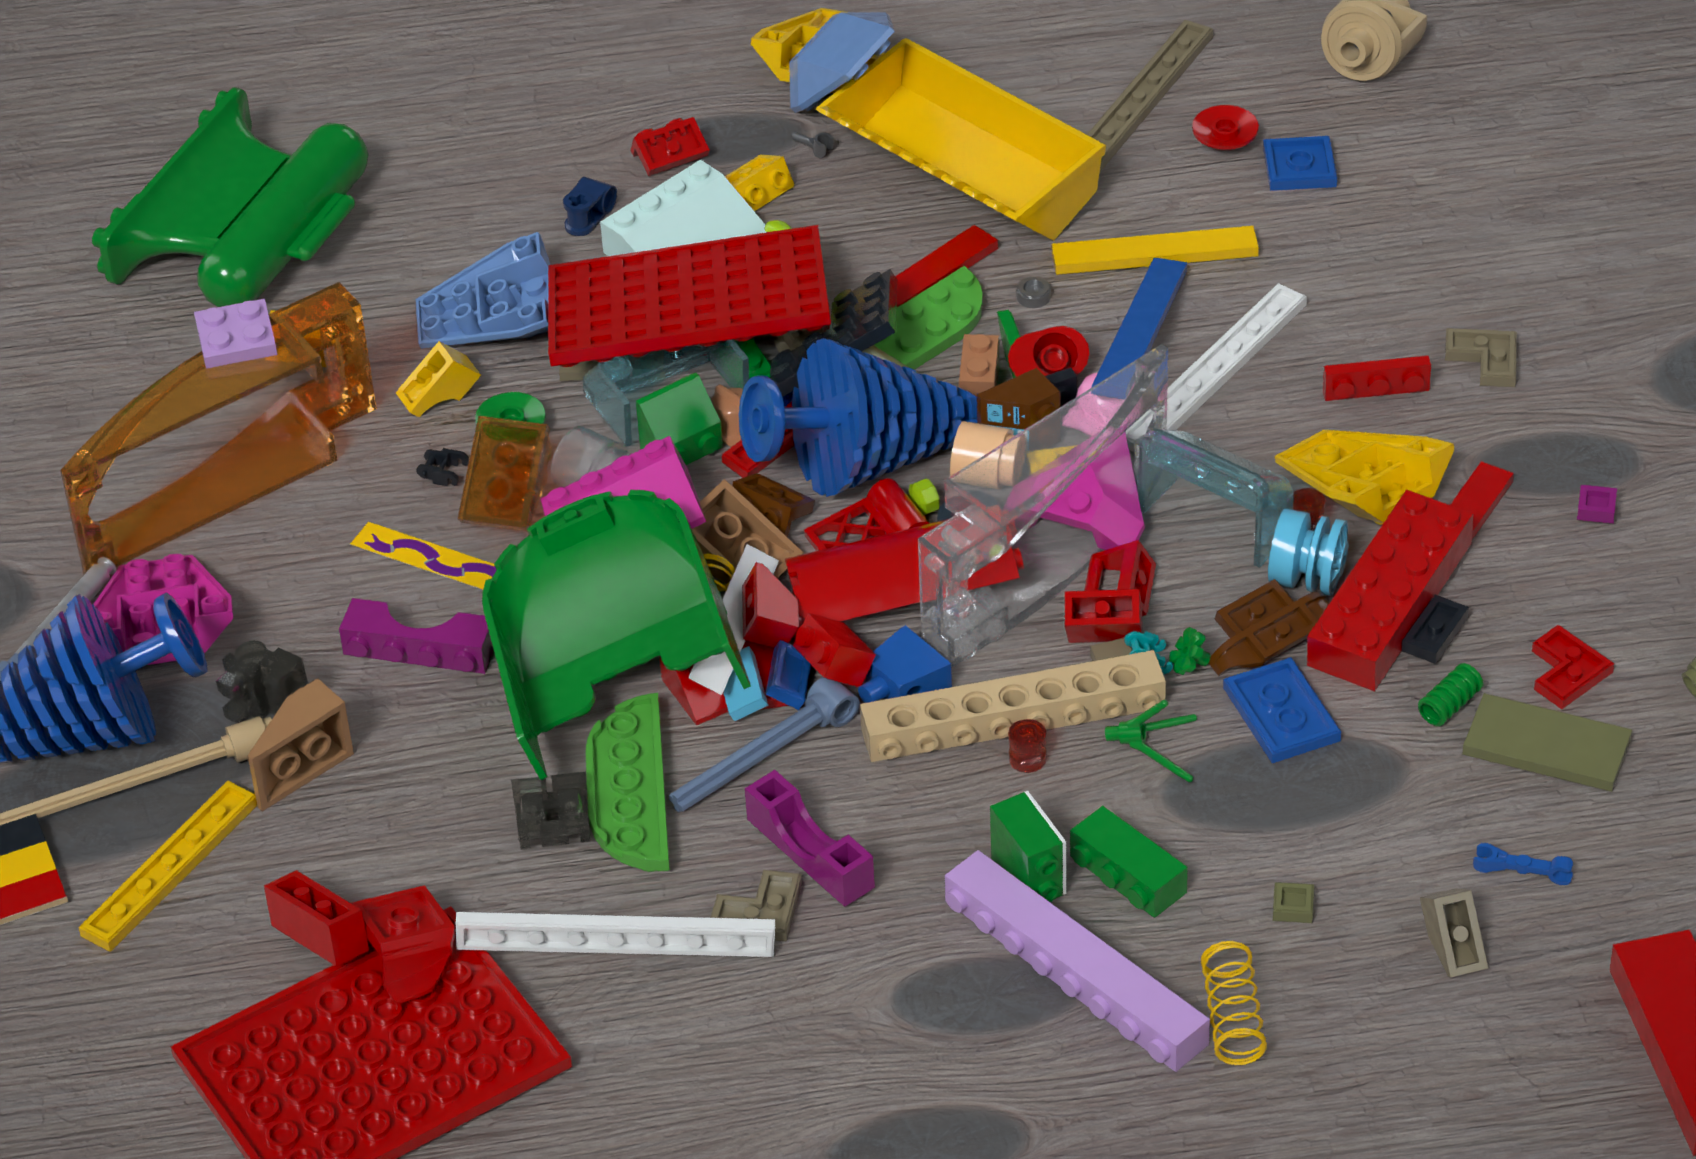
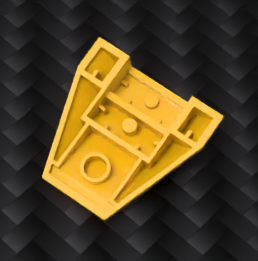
(785, 39)
(1368, 469)

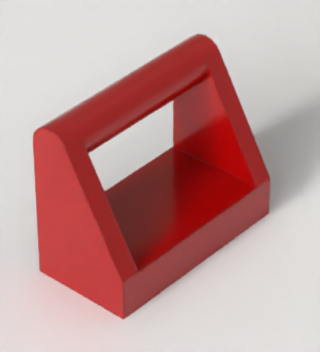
(1135, 569)

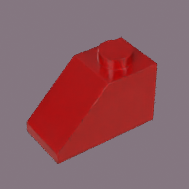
(768, 609)
(695, 698)

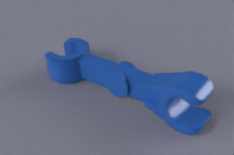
(1558, 870)

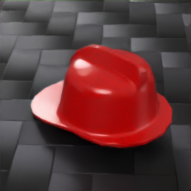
(1049, 351)

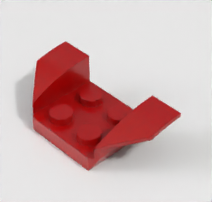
(411, 939)

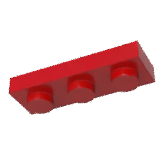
(1376, 378)

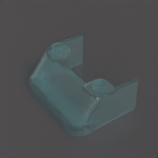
(610, 380)
(1177, 453)

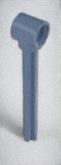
(825, 704)

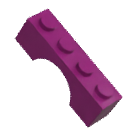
(456, 645)
(780, 814)

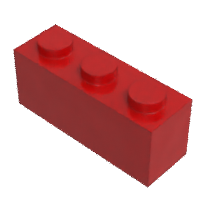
(316, 918)

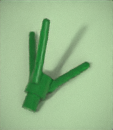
(1135, 731)

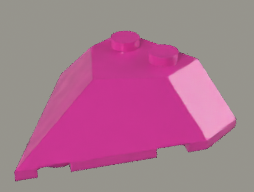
(1103, 499)

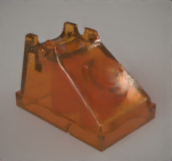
(505, 473)

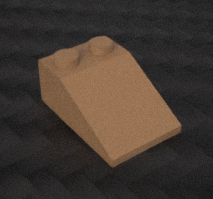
(732, 525)
(300, 743)

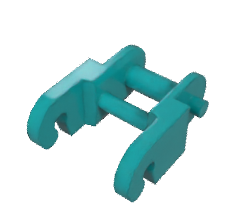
(1147, 642)

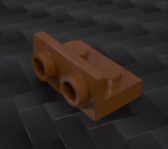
(774, 500)

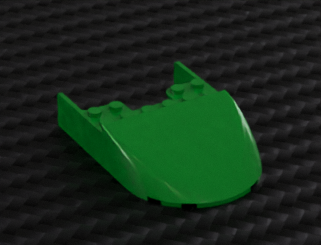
(593, 597)

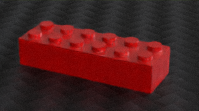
(1389, 589)

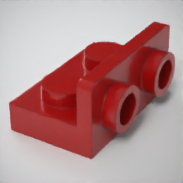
(670, 145)

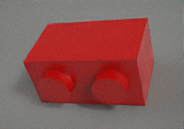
(1102, 614)
(834, 650)

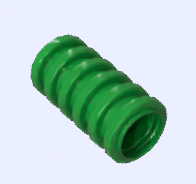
(1450, 694)

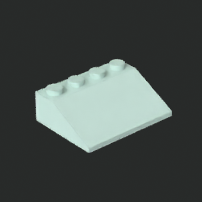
(681, 211)

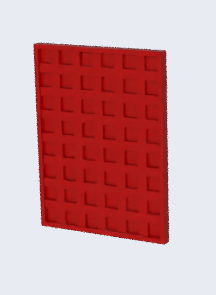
(686, 296)

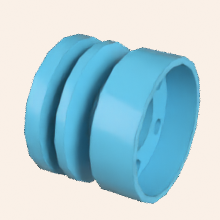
(1302, 550)

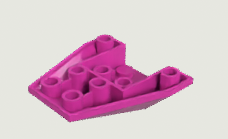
(134, 586)

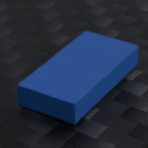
(788, 675)

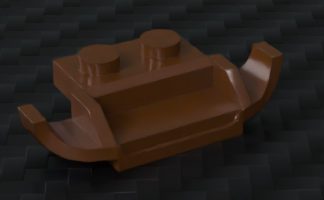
(1264, 626)

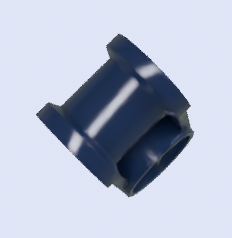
(588, 205)

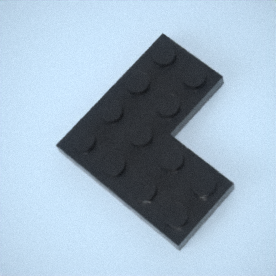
(857, 321)

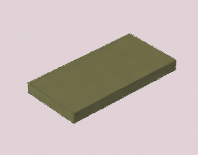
(1547, 742)

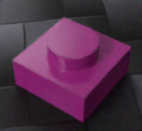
(1597, 504)

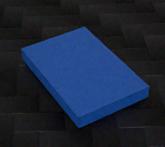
(1281, 710)

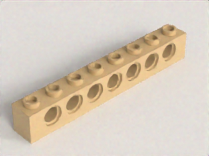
(991, 707)

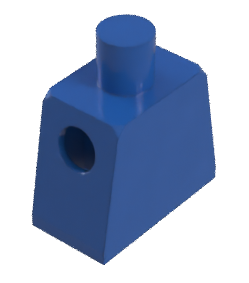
(904, 668)

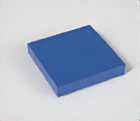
(1299, 163)

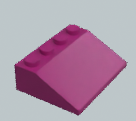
(652, 469)

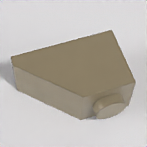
(1454, 931)

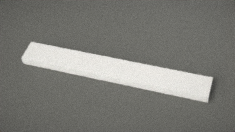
(1224, 358)
(615, 934)

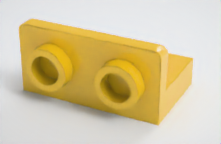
(761, 180)

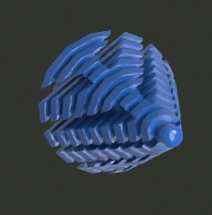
(852, 416)
(81, 685)

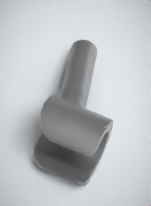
(819, 144)

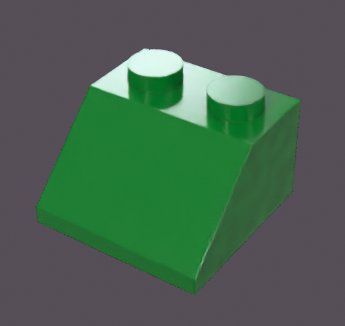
(684, 414)

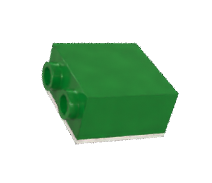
(1028, 845)

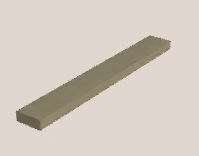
(1149, 87)

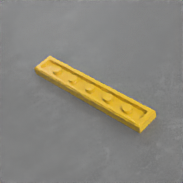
(1140, 250)
(168, 866)

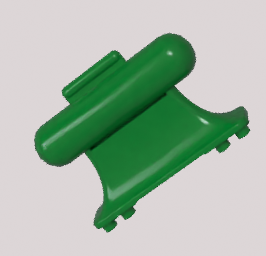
(236, 203)

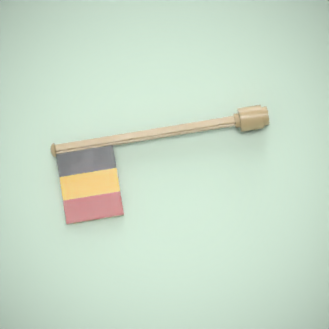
(26, 865)

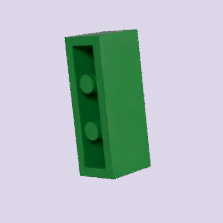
(1128, 861)

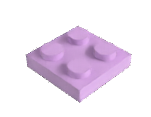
(235, 333)

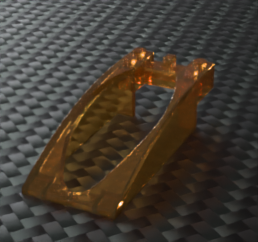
(267, 455)

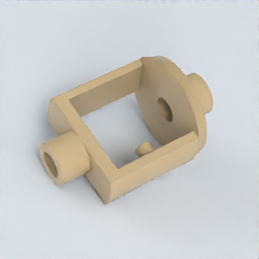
(1378, 35)

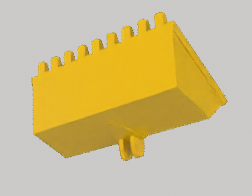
(972, 136)

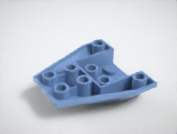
(837, 55)
(491, 299)

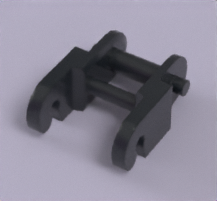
(443, 458)

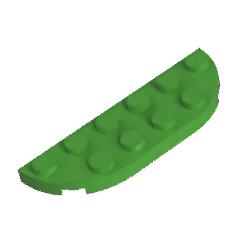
(935, 319)
(628, 785)

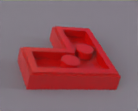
(1574, 665)

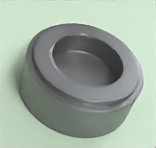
(1033, 292)

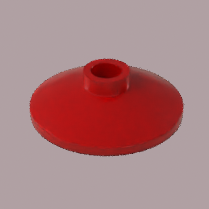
(1225, 127)

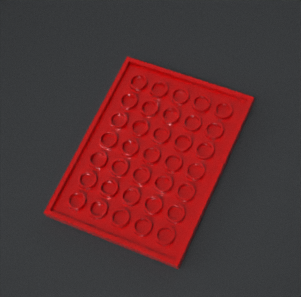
(356, 1076)

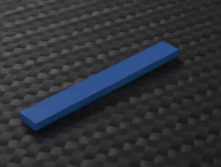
(1144, 315)

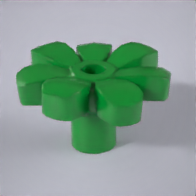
(1189, 652)

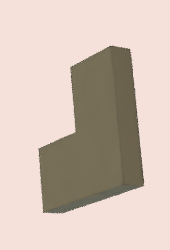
(1491, 348)
(774, 900)

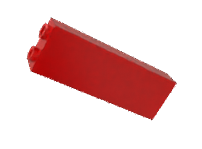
(1660, 994)

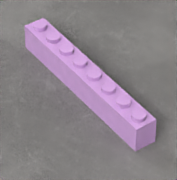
(1077, 961)

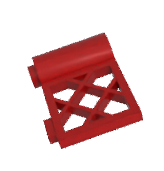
(887, 509)

